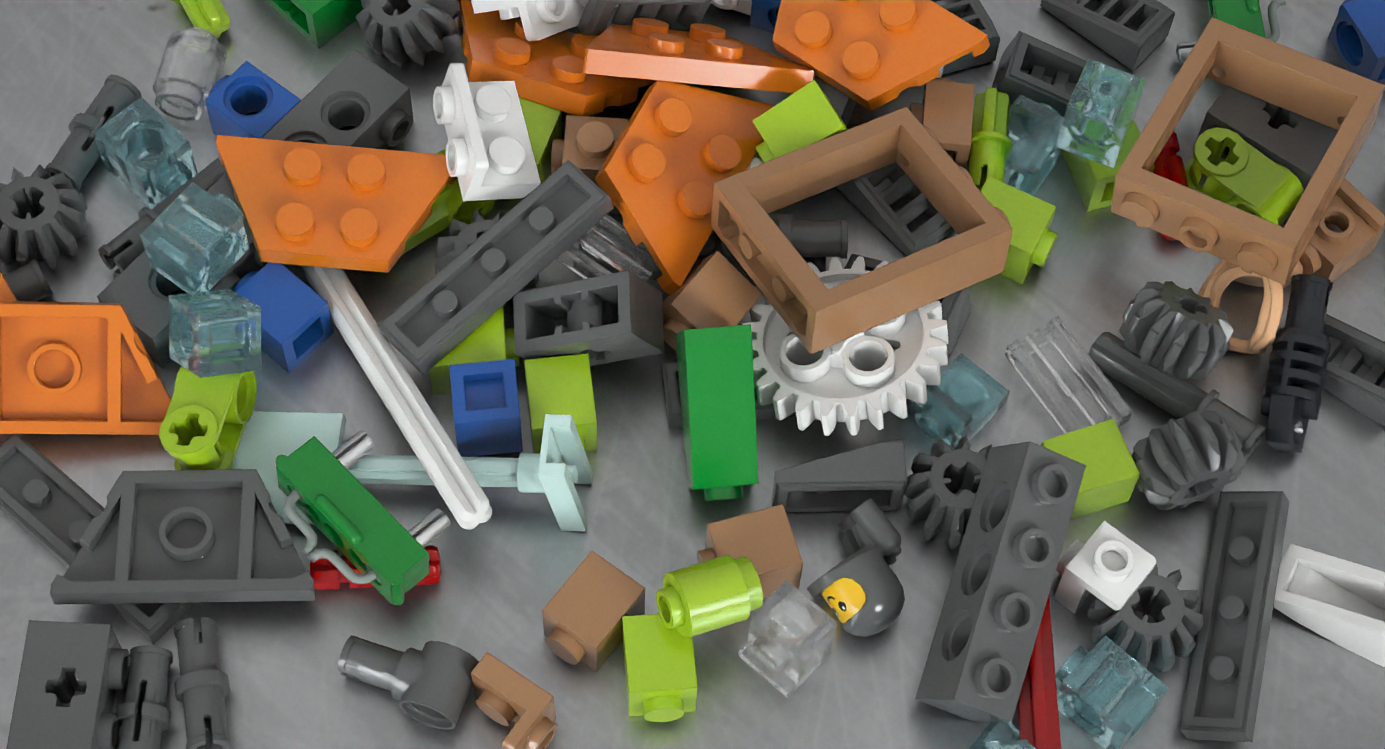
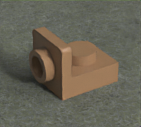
(512, 697)

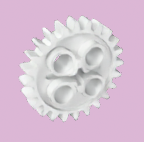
(855, 376)

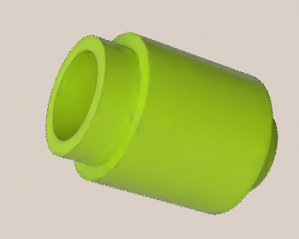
(709, 595)

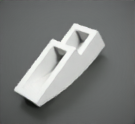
(1334, 600)

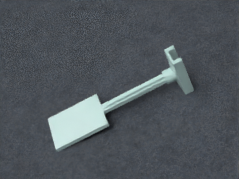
(548, 472)

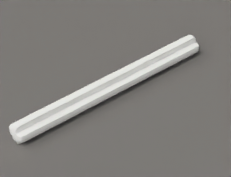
(401, 397)

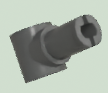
(426, 682)

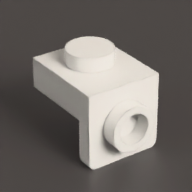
(1105, 566)

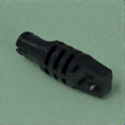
(1297, 365)

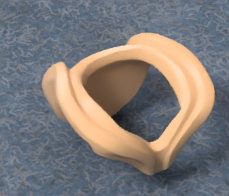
(1271, 306)

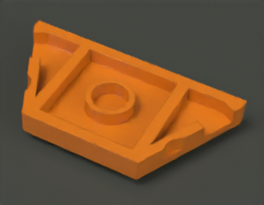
(874, 45)
(691, 57)
(542, 69)
(668, 166)
(331, 200)
(76, 371)

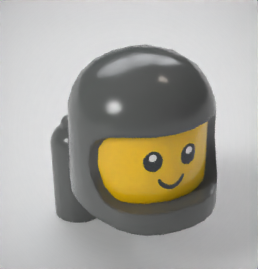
(863, 586)

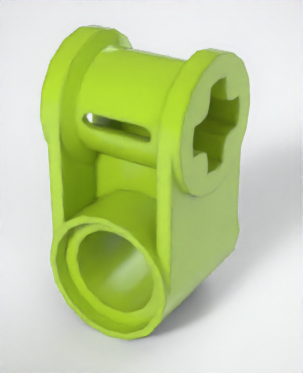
(1245, 177)
(207, 419)

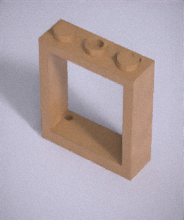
(1278, 77)
(835, 314)

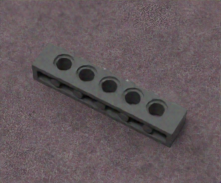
(350, 95)

